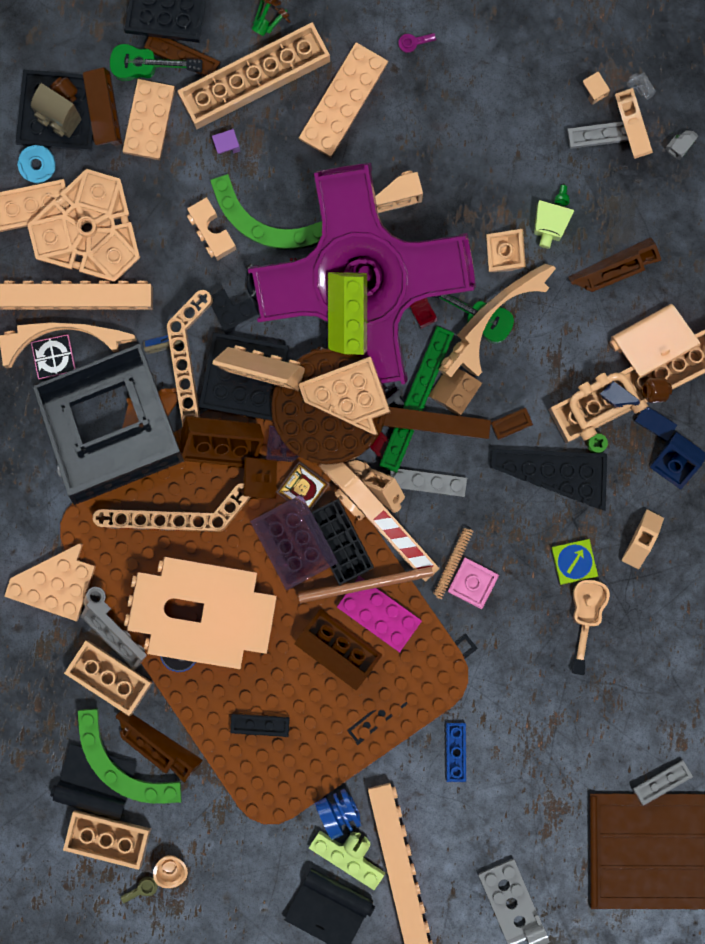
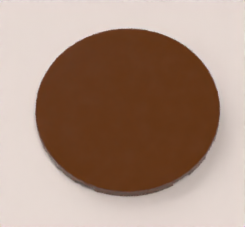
(311, 431)

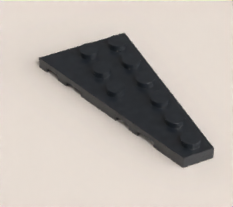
(565, 473)

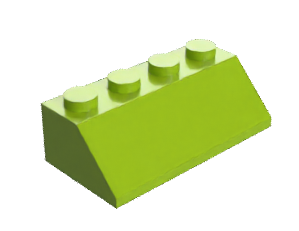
(347, 312)

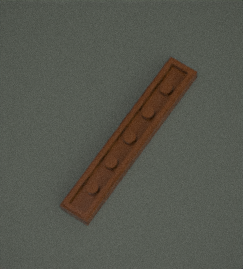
(438, 423)

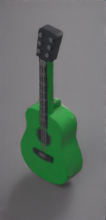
(132, 63)
(498, 325)

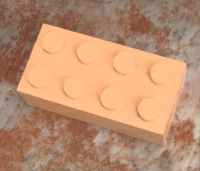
(108, 678)
(107, 839)

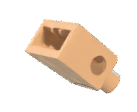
(384, 489)

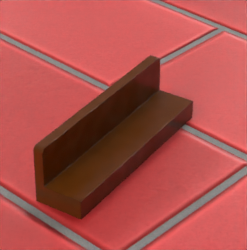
(102, 107)

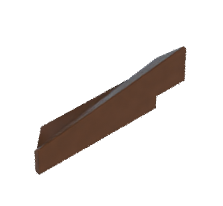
(617, 266)
(157, 747)

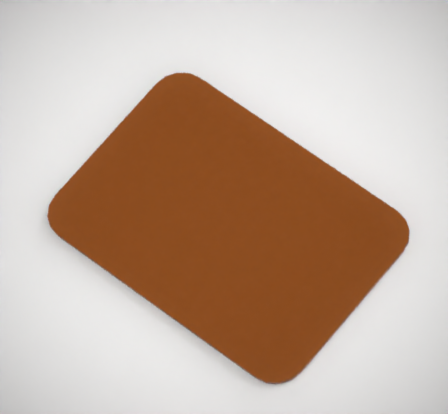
(269, 774)

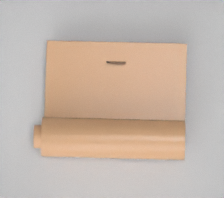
(655, 340)

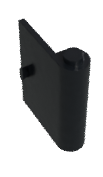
(85, 790)
(328, 909)

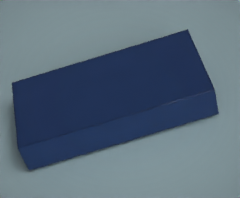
(656, 423)

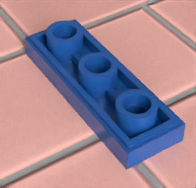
(456, 740)

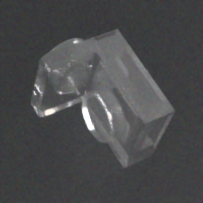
(644, 86)

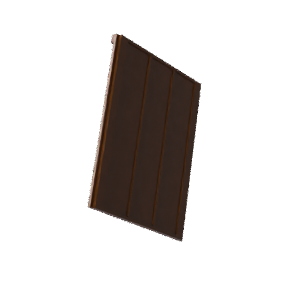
(647, 852)

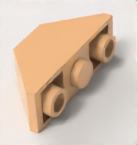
(643, 539)

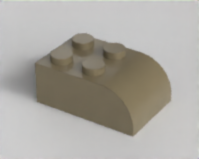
(55, 111)

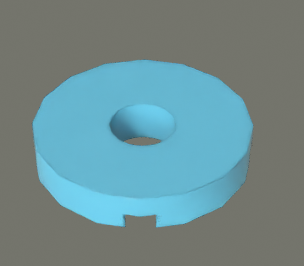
(25, 164)

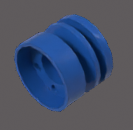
(338, 814)

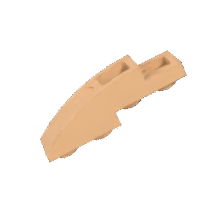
(633, 123)

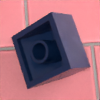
(678, 460)

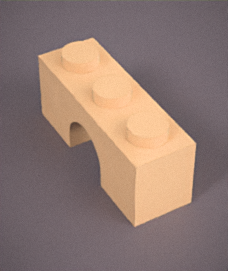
(218, 244)

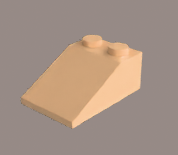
(400, 193)

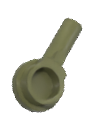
(146, 887)

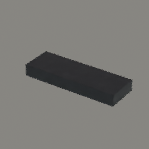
(260, 725)

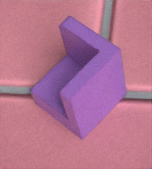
(226, 142)

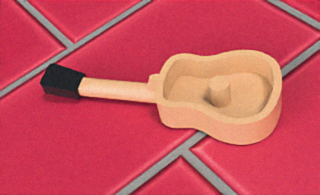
(589, 600)

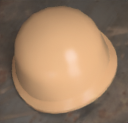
(170, 872)

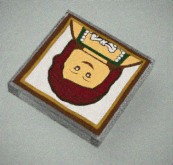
(303, 482)

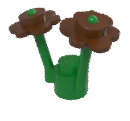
(260, 24)

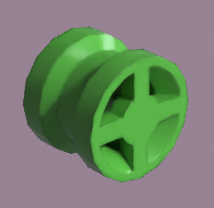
(594, 446)

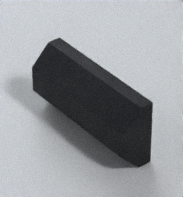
(343, 542)

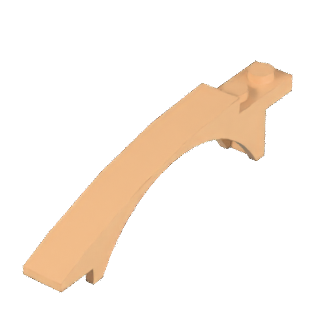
(14, 343)
(467, 351)

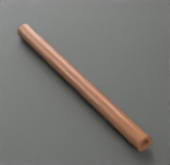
(365, 584)

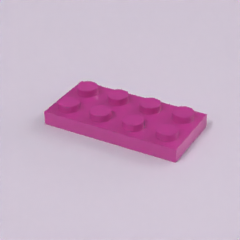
(380, 616)

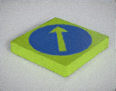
(574, 561)

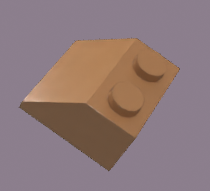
(455, 391)

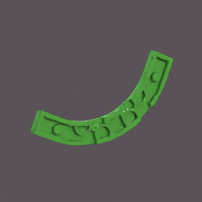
(256, 231)
(112, 775)

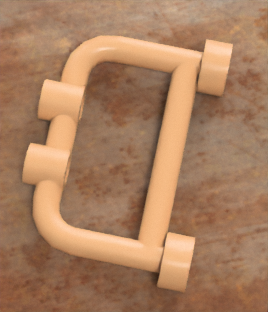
(587, 389)

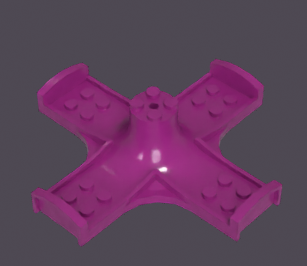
(359, 243)

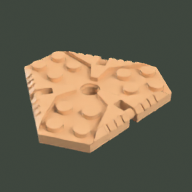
(107, 248)

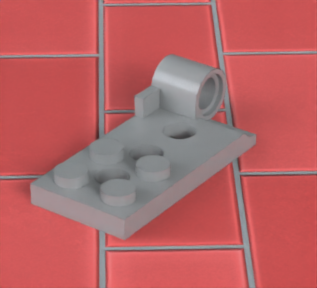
(120, 641)
(532, 928)

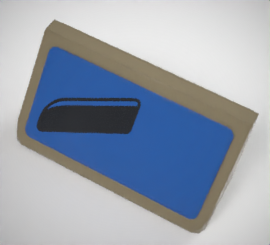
(158, 344)

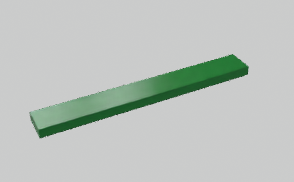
(418, 396)

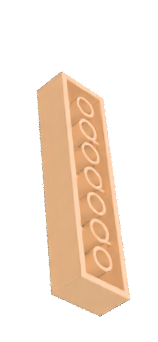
(254, 75)

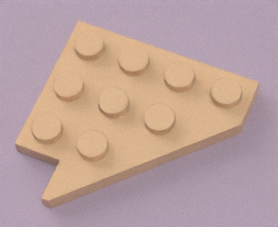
(349, 394)
(54, 584)

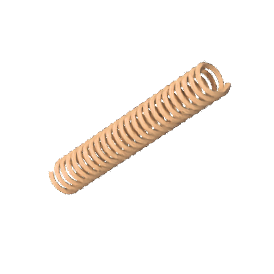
(451, 563)

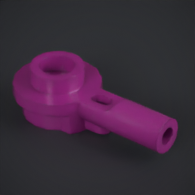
(409, 43)

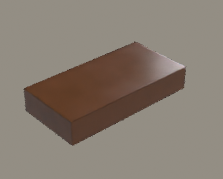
(511, 423)

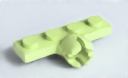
(349, 857)

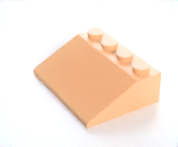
(260, 368)

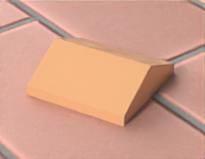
(506, 251)

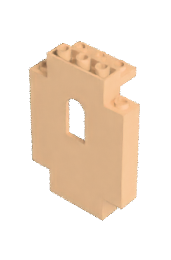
(231, 616)

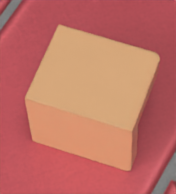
(596, 87)

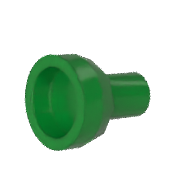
(562, 198)

